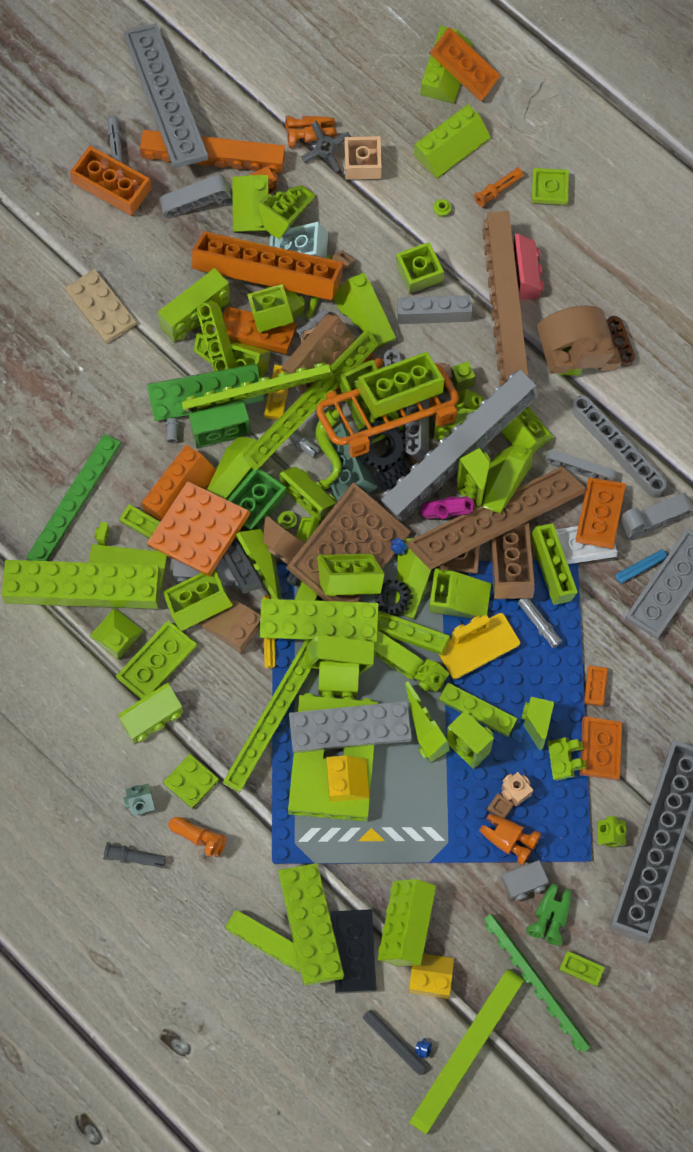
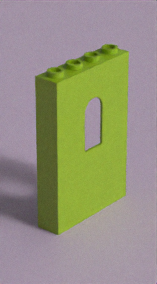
(309, 771)

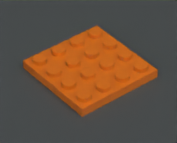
(198, 528)

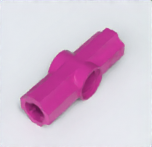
(447, 507)

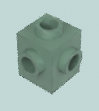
(139, 799)

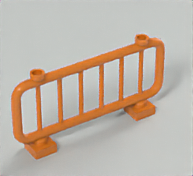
(359, 441)

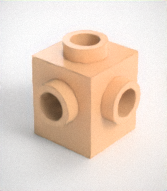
(518, 794)

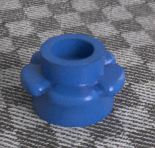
(398, 546)
(423, 1048)

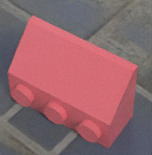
(527, 268)

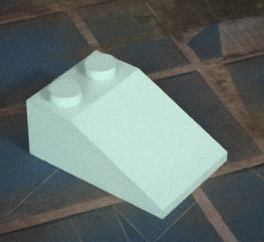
(306, 239)

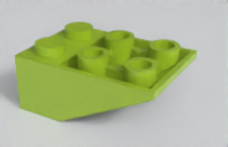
(459, 595)

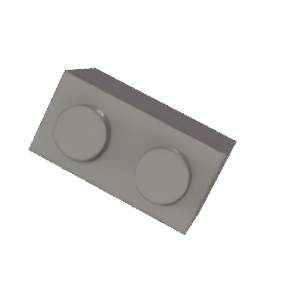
(525, 881)

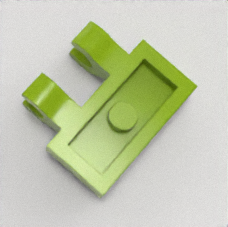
(561, 759)

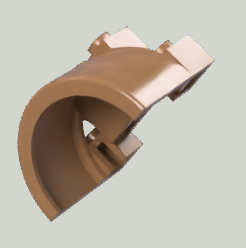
(587, 333)

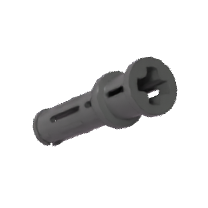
(125, 854)

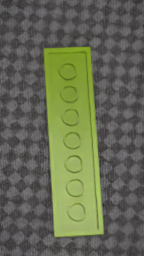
(262, 387)

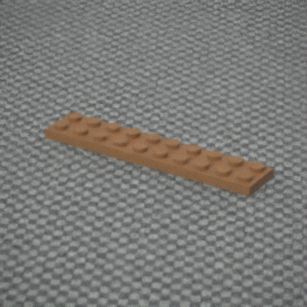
(483, 524)

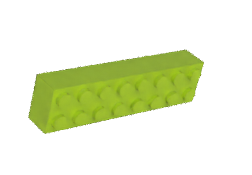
(81, 584)

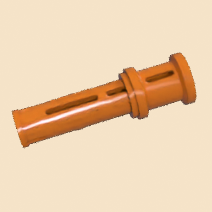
(493, 190)

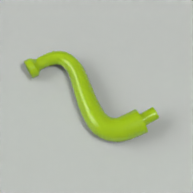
(327, 447)

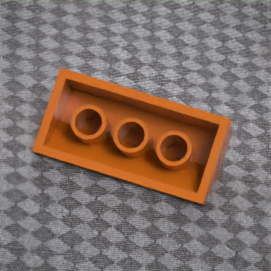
(187, 466)

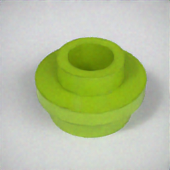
(441, 212)
(288, 525)

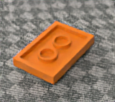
(601, 748)

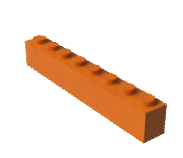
(222, 152)

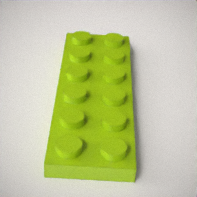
(308, 618)
(310, 924)

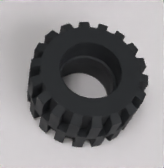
(393, 453)

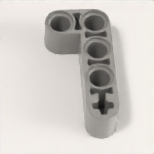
(197, 195)
(417, 444)
(641, 522)

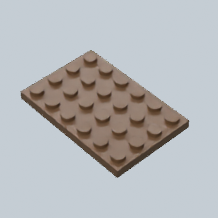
(351, 527)

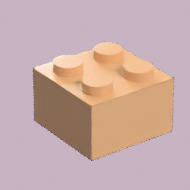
(362, 157)

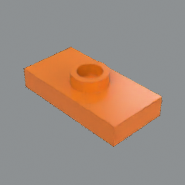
(595, 686)

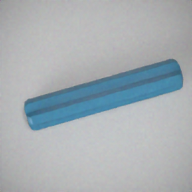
(641, 566)

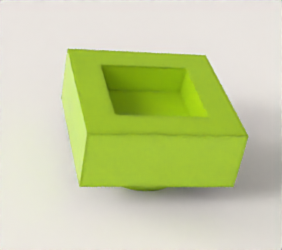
(102, 533)

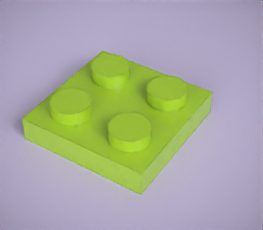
(550, 186)
(190, 781)

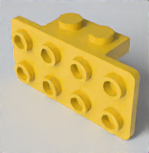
(478, 644)

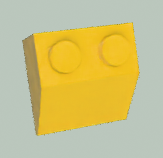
(347, 778)
(432, 977)

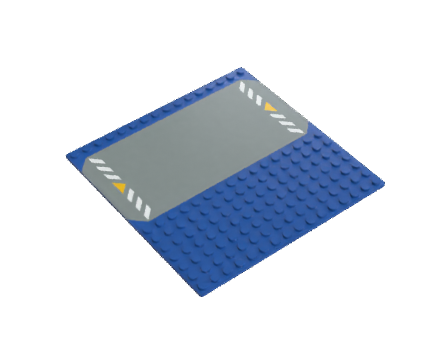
(438, 807)

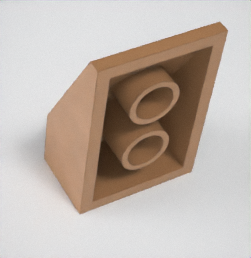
(234, 625)

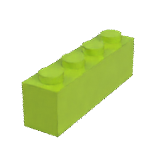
(553, 564)

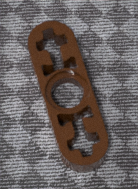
(621, 333)

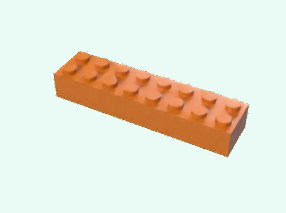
(267, 265)

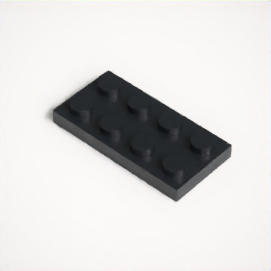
(356, 950)

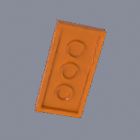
(464, 64)
(243, 329)
(600, 513)

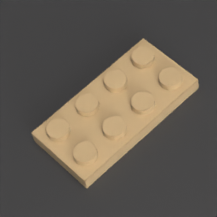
(100, 306)

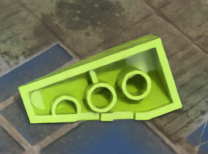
(283, 209)
(360, 304)
(243, 354)
(232, 468)
(506, 475)
(264, 560)
(414, 574)
(429, 735)

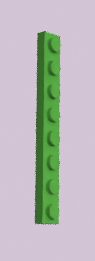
(74, 499)
(542, 991)

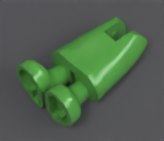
(551, 912)

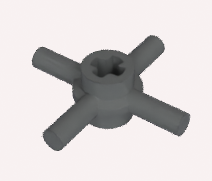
(319, 145)

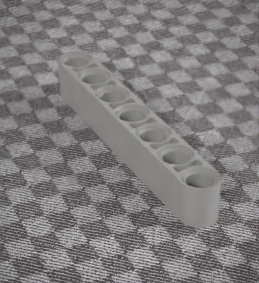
(622, 454)

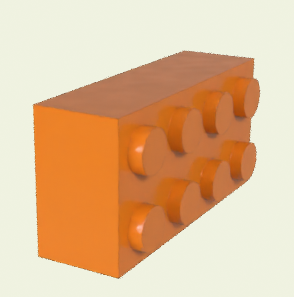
(110, 180)

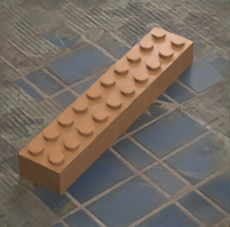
(504, 295)

